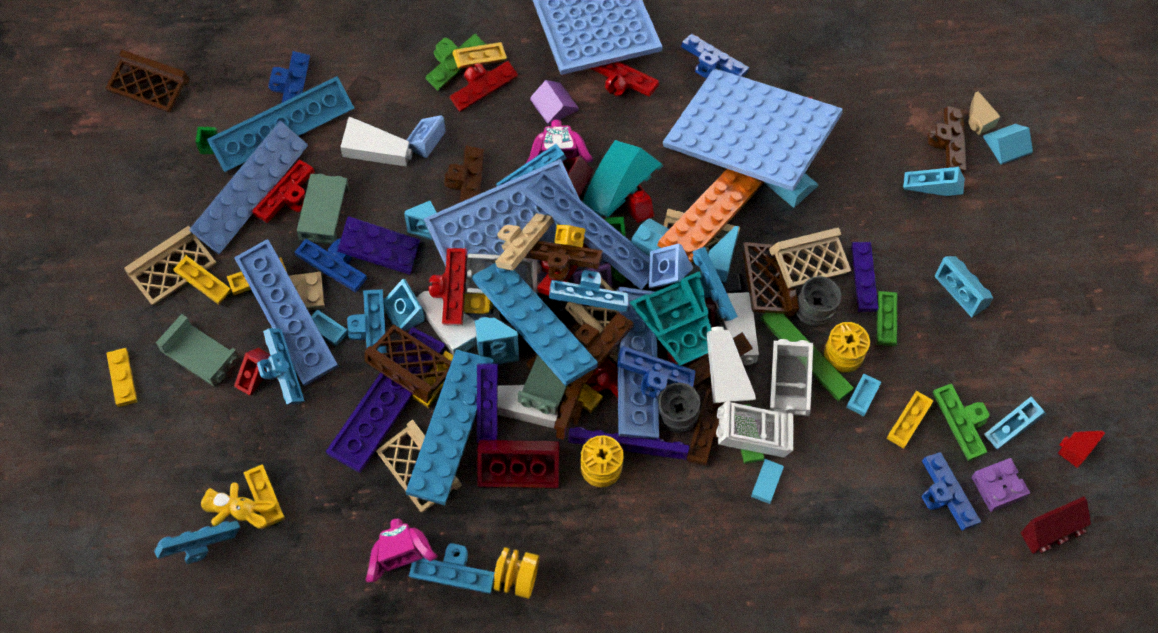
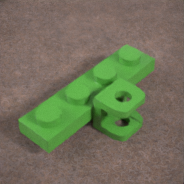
(448, 68)
(963, 421)

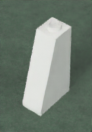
(375, 145)
(743, 323)
(453, 336)
(727, 371)
(510, 407)

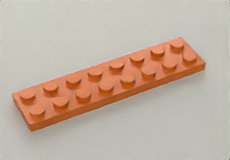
(711, 212)

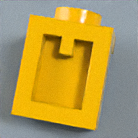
(569, 235)
(477, 304)

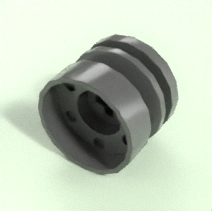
(818, 301)
(675, 398)

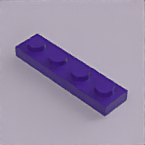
(864, 277)
(487, 402)

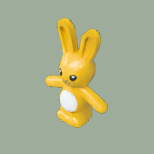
(239, 508)

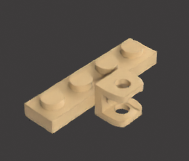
(520, 242)

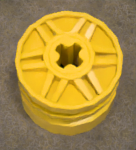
(846, 356)
(598, 471)
(516, 572)

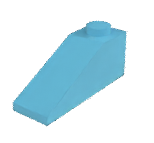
(936, 181)
(722, 253)
(1015, 423)

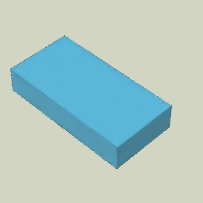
(329, 329)
(863, 394)
(767, 481)

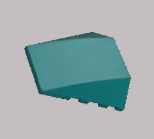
(617, 176)
(678, 318)

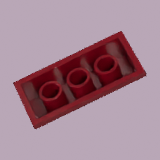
(518, 463)

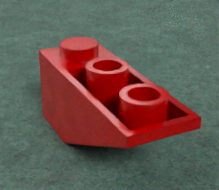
(639, 205)

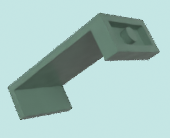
(322, 208)
(197, 351)
(542, 389)

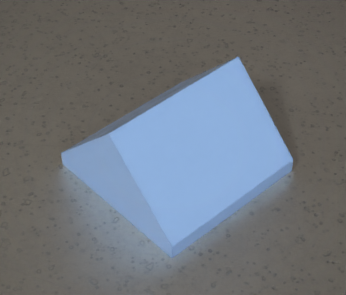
(426, 135)
(668, 265)

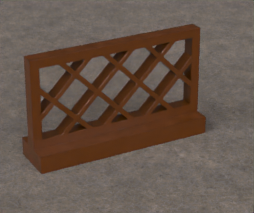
(151, 67)
(787, 296)
(398, 373)

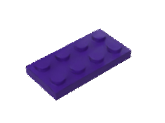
(378, 245)

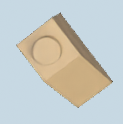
(982, 115)

